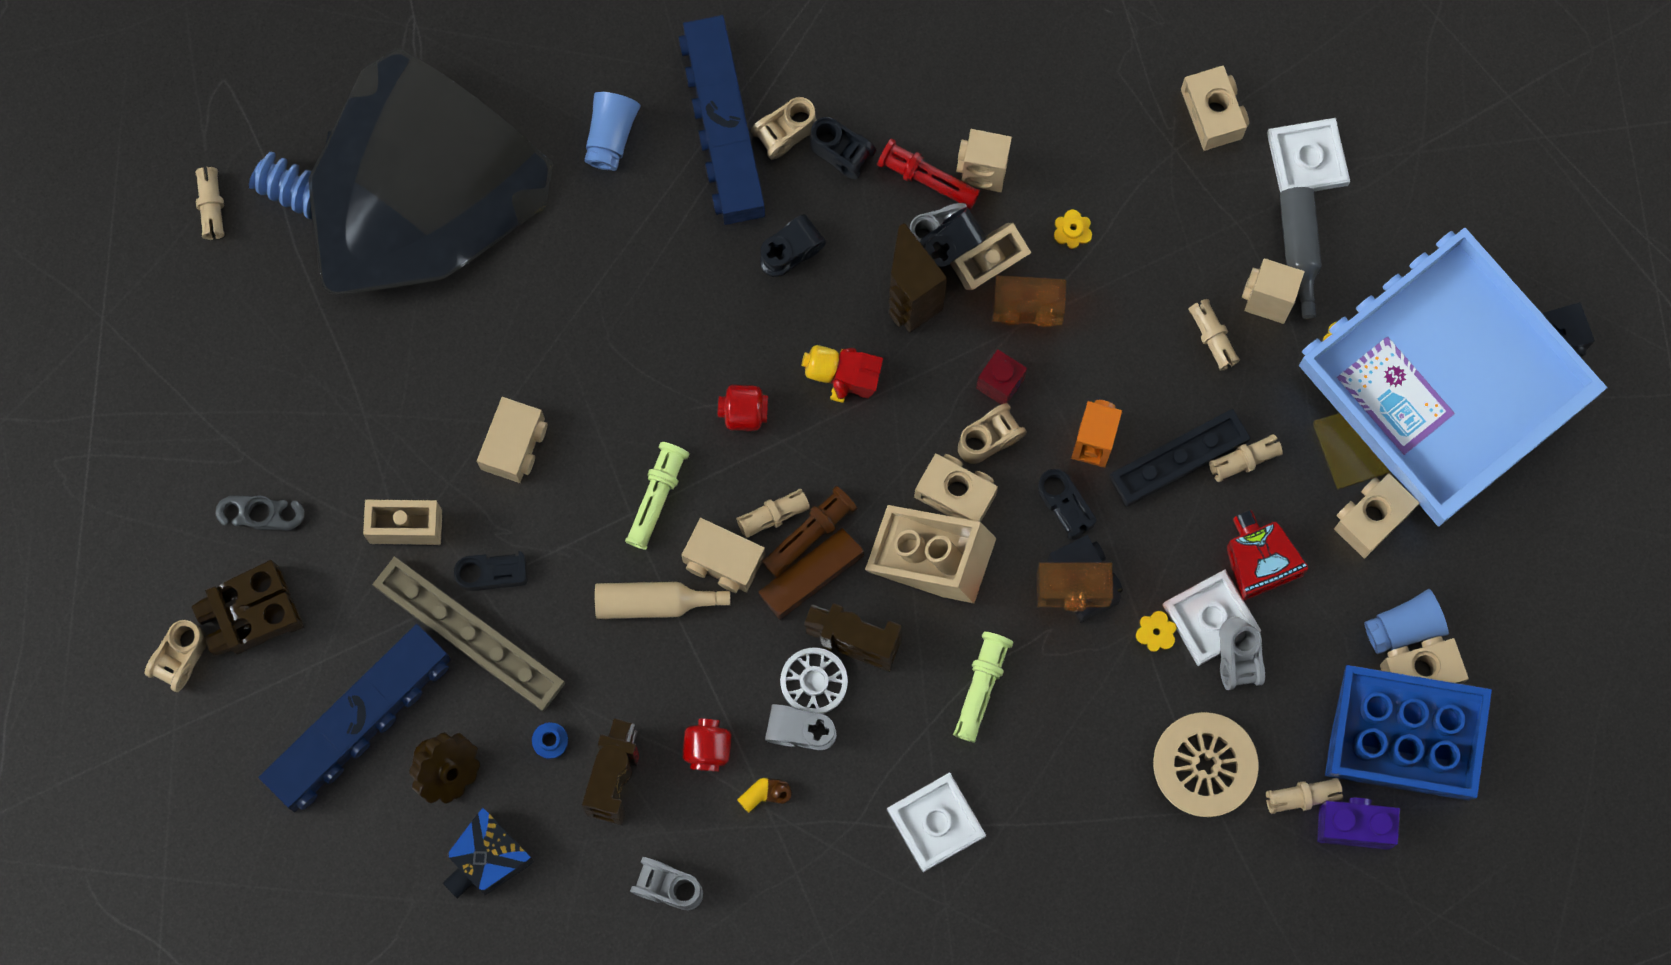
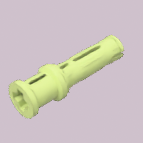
(661, 479)
(986, 670)

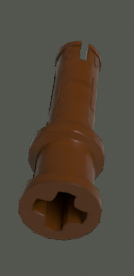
(821, 521)

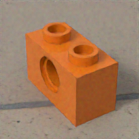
(1097, 433)

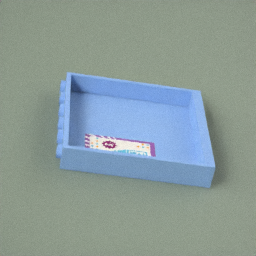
(1450, 375)

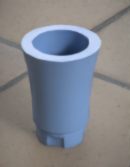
(609, 129)
(1407, 623)

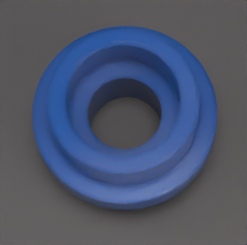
(555, 750)

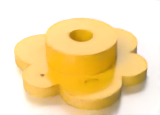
(1065, 234)
(1159, 622)

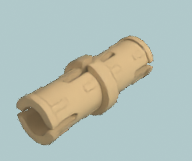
(209, 203)
(1214, 334)
(1245, 458)
(773, 513)
(1304, 795)

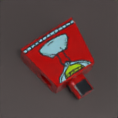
(1262, 557)

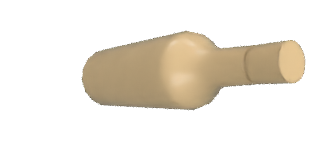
(652, 600)

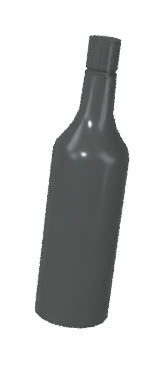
(1302, 241)

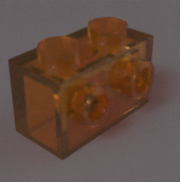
(1029, 300)

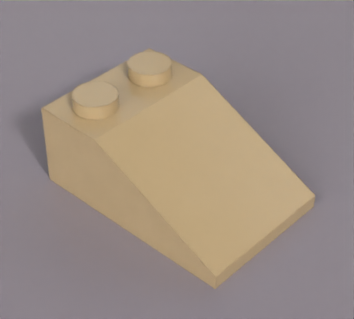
(932, 552)

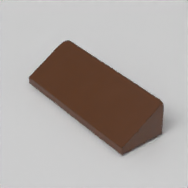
(811, 573)

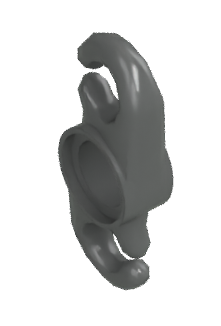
(245, 505)

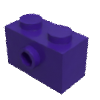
(1358, 824)

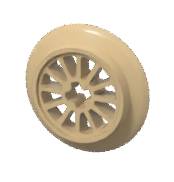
(1218, 728)

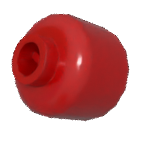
(743, 407)
(706, 745)

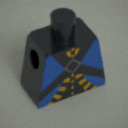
(484, 857)

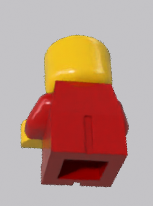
(846, 370)

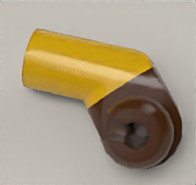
(765, 790)

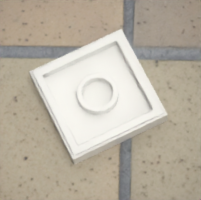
(1309, 155)
(1202, 612)
(936, 822)

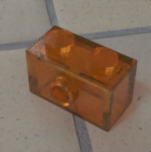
(1074, 585)

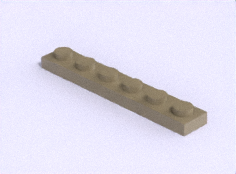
(469, 634)

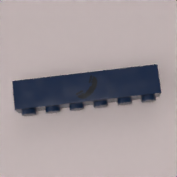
(723, 120)
(355, 719)

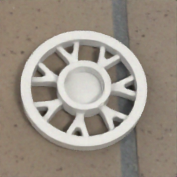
(814, 680)

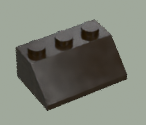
(915, 283)

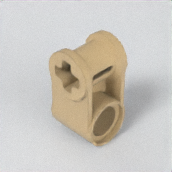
(778, 129)
(995, 430)
(176, 657)

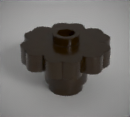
(444, 767)

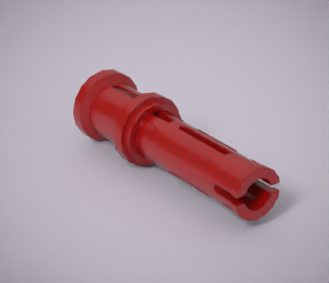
(914, 163)

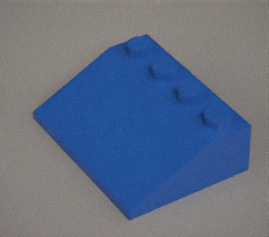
(1409, 733)

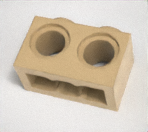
(984, 159)

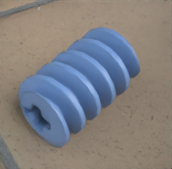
(282, 184)

